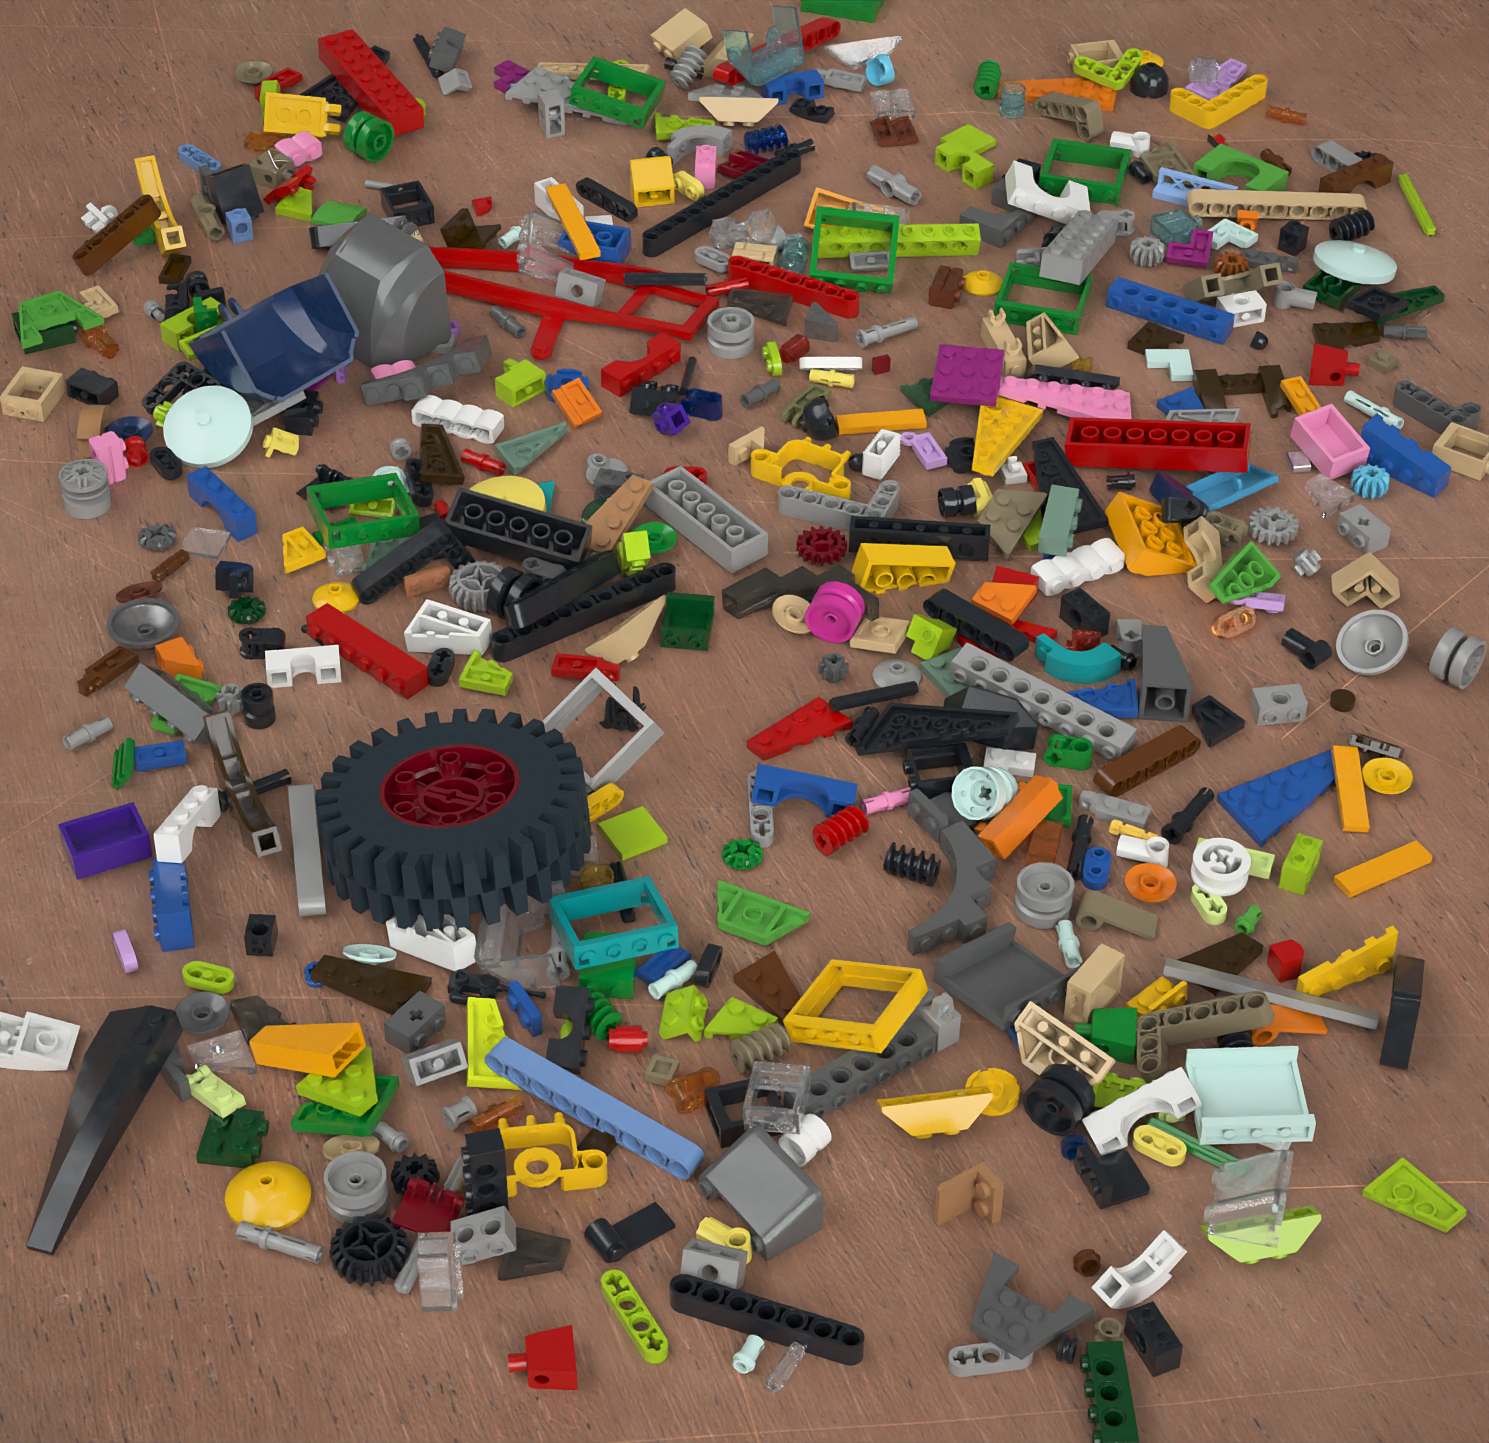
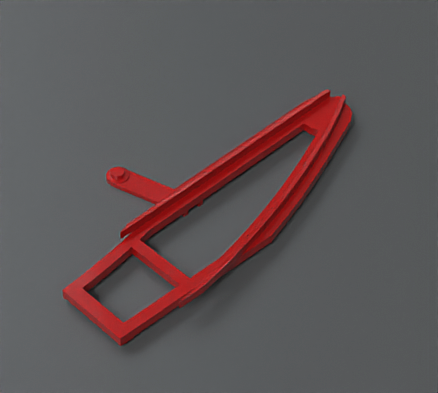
(557, 310)

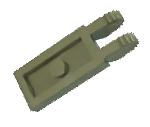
(797, 405)

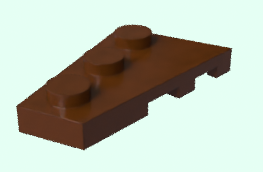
(769, 986)

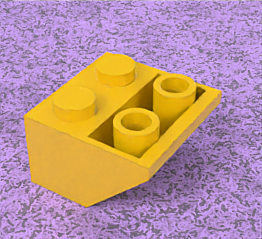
(651, 181)

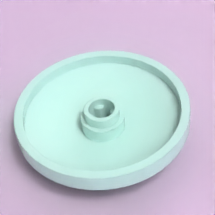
(1354, 262)
(208, 426)

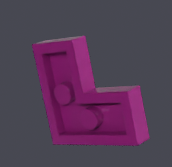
(510, 74)
(1192, 254)

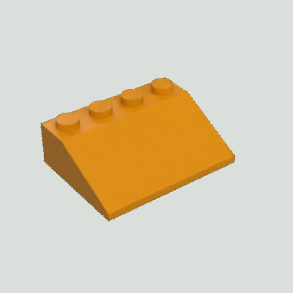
(1147, 542)

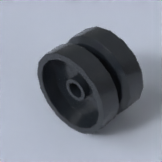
(507, 586)
(1059, 1099)

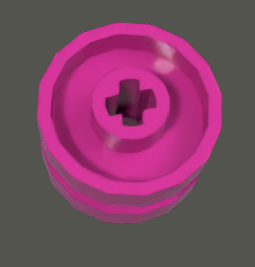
(834, 612)

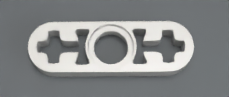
(830, 363)

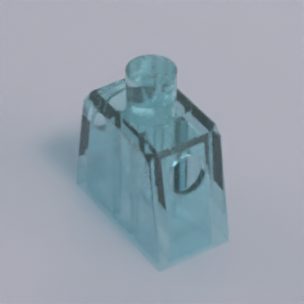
(1174, 226)

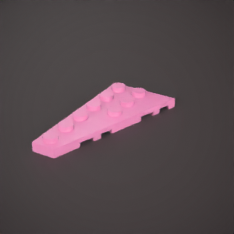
(1068, 399)

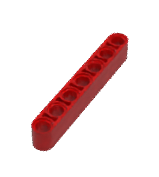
(805, 289)

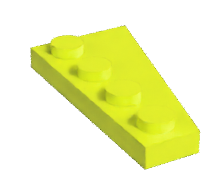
(483, 1033)

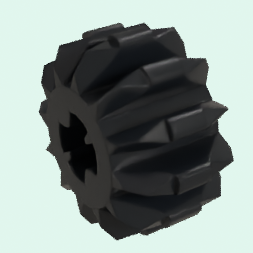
(413, 1167)

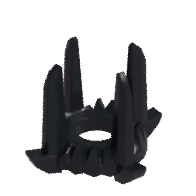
(612, 708)

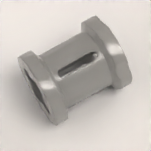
(458, 1113)

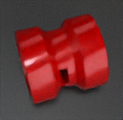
(136, 451)

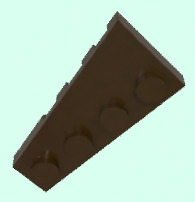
(437, 457)
(369, 983)

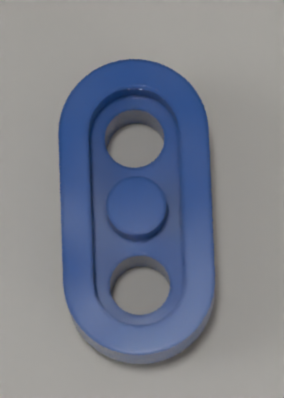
(1096, 868)

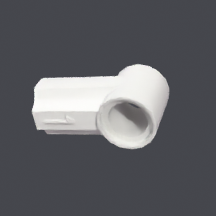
(1137, 142)
(1149, 851)

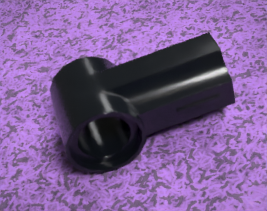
(1310, 652)

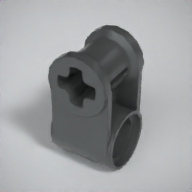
(543, 570)

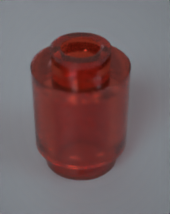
(794, 349)

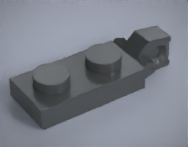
(1259, 258)

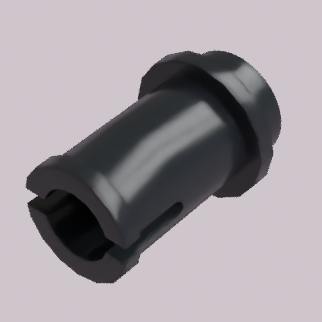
(1137, 169)
(1122, 481)
(1128, 660)

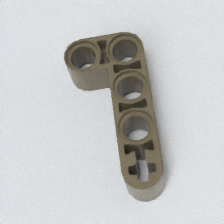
(1081, 110)

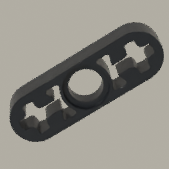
(417, 489)

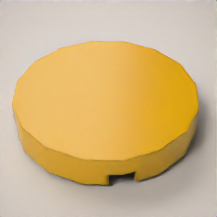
(1002, 1085)

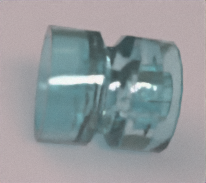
(1012, 100)
(795, 254)

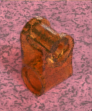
(692, 1089)

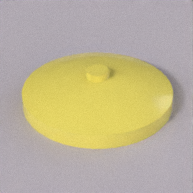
(513, 489)

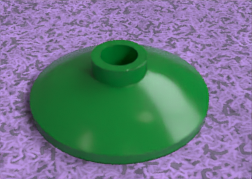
(660, 536)

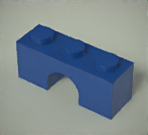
(805, 83)

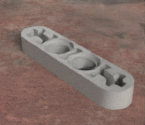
(759, 809)

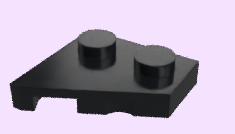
(1215, 720)

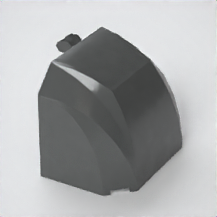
(390, 290)

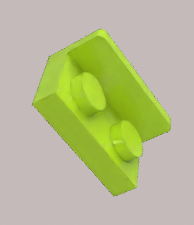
(1113, 1088)

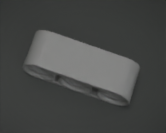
(1333, 156)

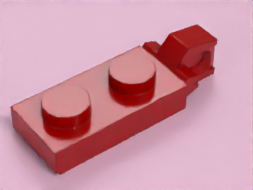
(285, 78)
(581, 666)

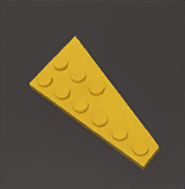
(1001, 432)

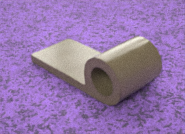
(1099, 908)

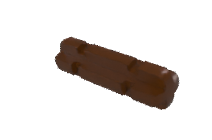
(170, 565)

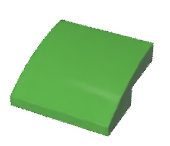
(337, 212)

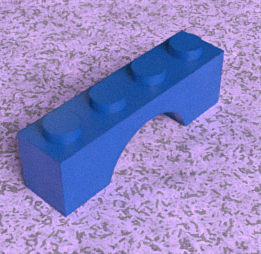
(235, 514)
(778, 784)

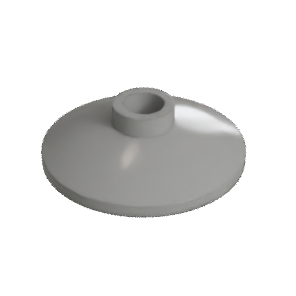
(895, 672)

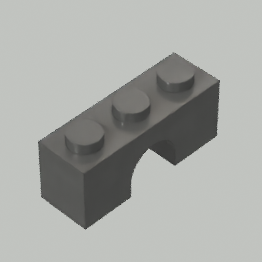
(446, 49)

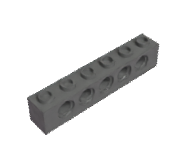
(862, 1070)

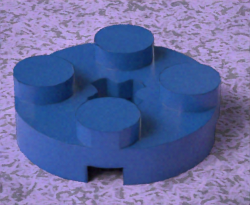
(561, 378)

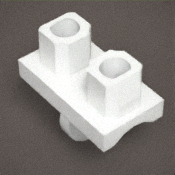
(98, 220)

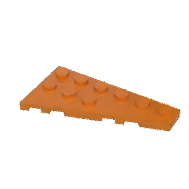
(1070, 86)

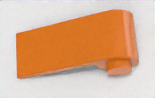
(1288, 1020)

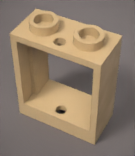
(1105, 51)
(36, 380)
(1466, 439)
(1094, 984)

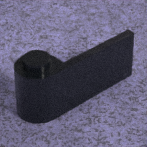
(629, 1234)

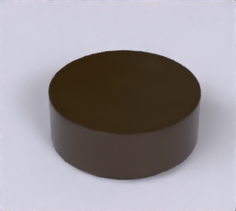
(1342, 700)

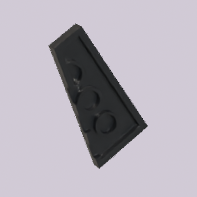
(1070, 377)

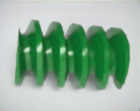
(987, 79)
(604, 1015)

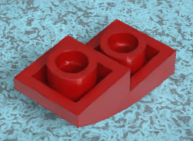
(286, 188)

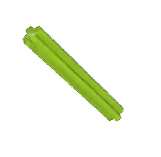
(1416, 204)

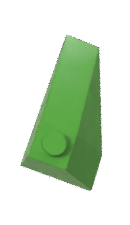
(1243, 575)

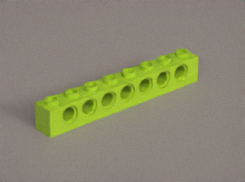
(912, 240)

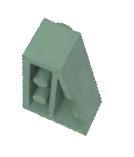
(1059, 521)

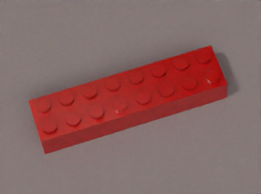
(370, 81)
(1158, 444)

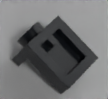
(216, 293)

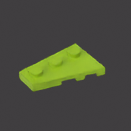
(1415, 1195)

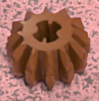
(1230, 264)

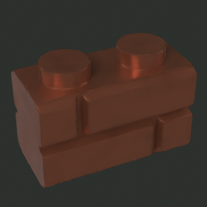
(947, 287)

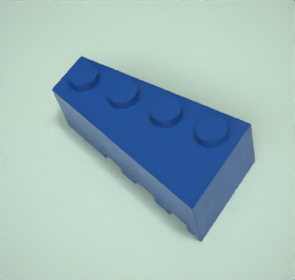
(1404, 458)

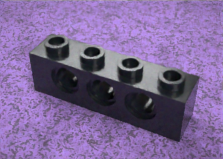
(484, 1171)

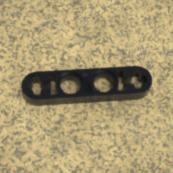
(622, 209)

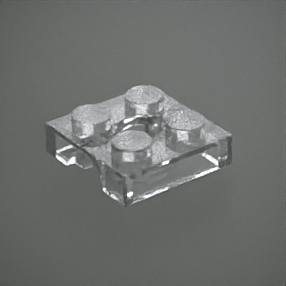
(901, 103)

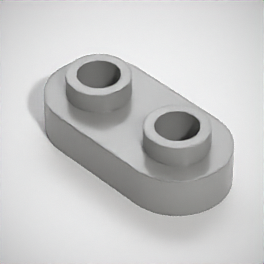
(712, 258)

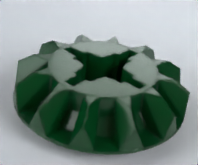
(247, 615)

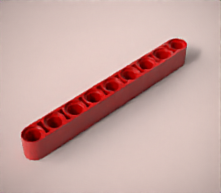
(812, 34)

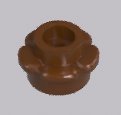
(1086, 1262)

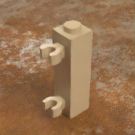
(998, 335)

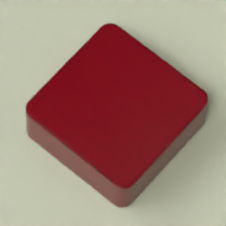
(881, 364)

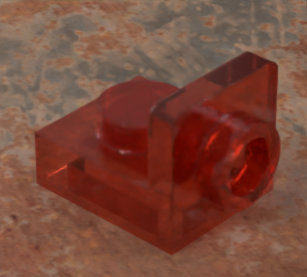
(1083, 640)

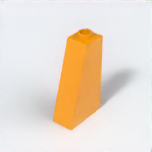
(309, 1047)

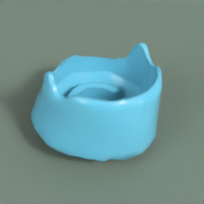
(880, 70)

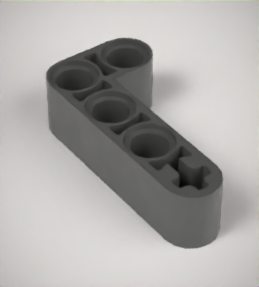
(1432, 410)

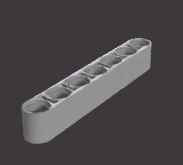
(306, 850)

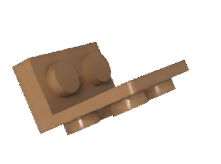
(972, 1188)

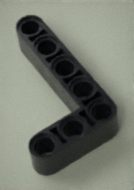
(409, 558)
(1403, 1012)

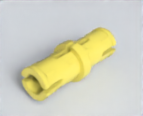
(831, 378)

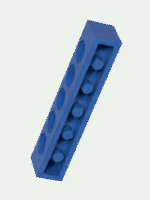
(1170, 310)

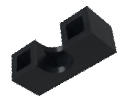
(573, 1005)

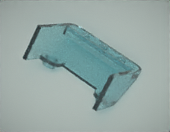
(780, 55)

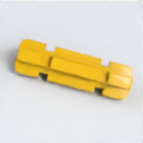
(1116, 827)

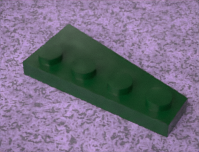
(1417, 300)

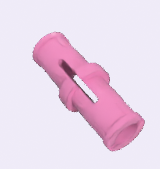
(885, 801)

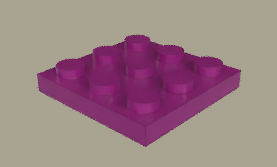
(967, 375)

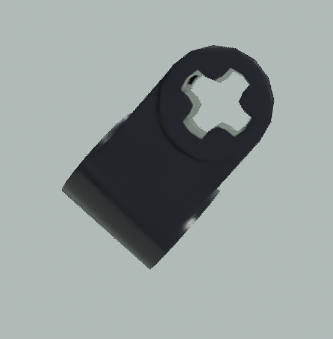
(1180, 509)
(262, 640)

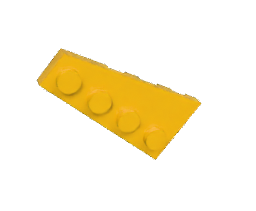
(1351, 966)

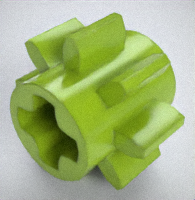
(160, 413)

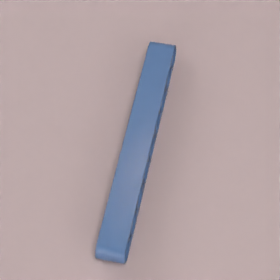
(595, 1108)

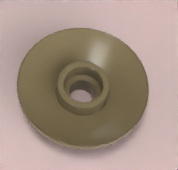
(253, 71)

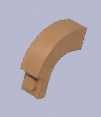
(91, 423)

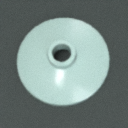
(369, 953)

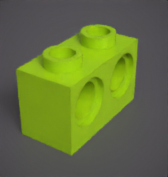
(1300, 864)

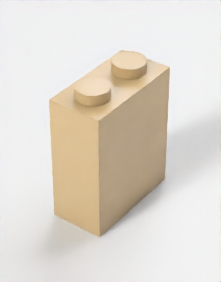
(679, 32)

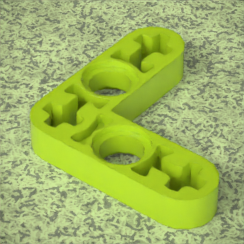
(1110, 74)

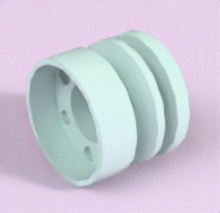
(983, 792)

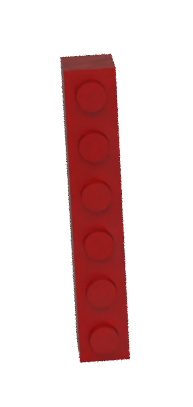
(368, 651)

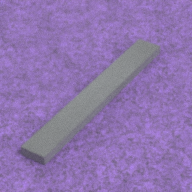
(1275, 994)

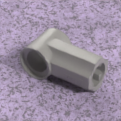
(1287, 296)

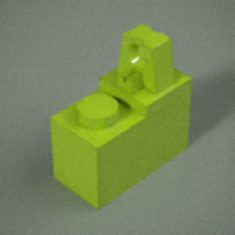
(519, 382)

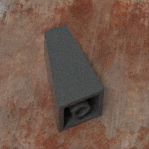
(1162, 678)

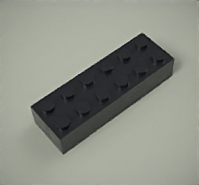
(517, 529)

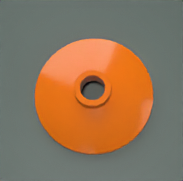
(1150, 882)

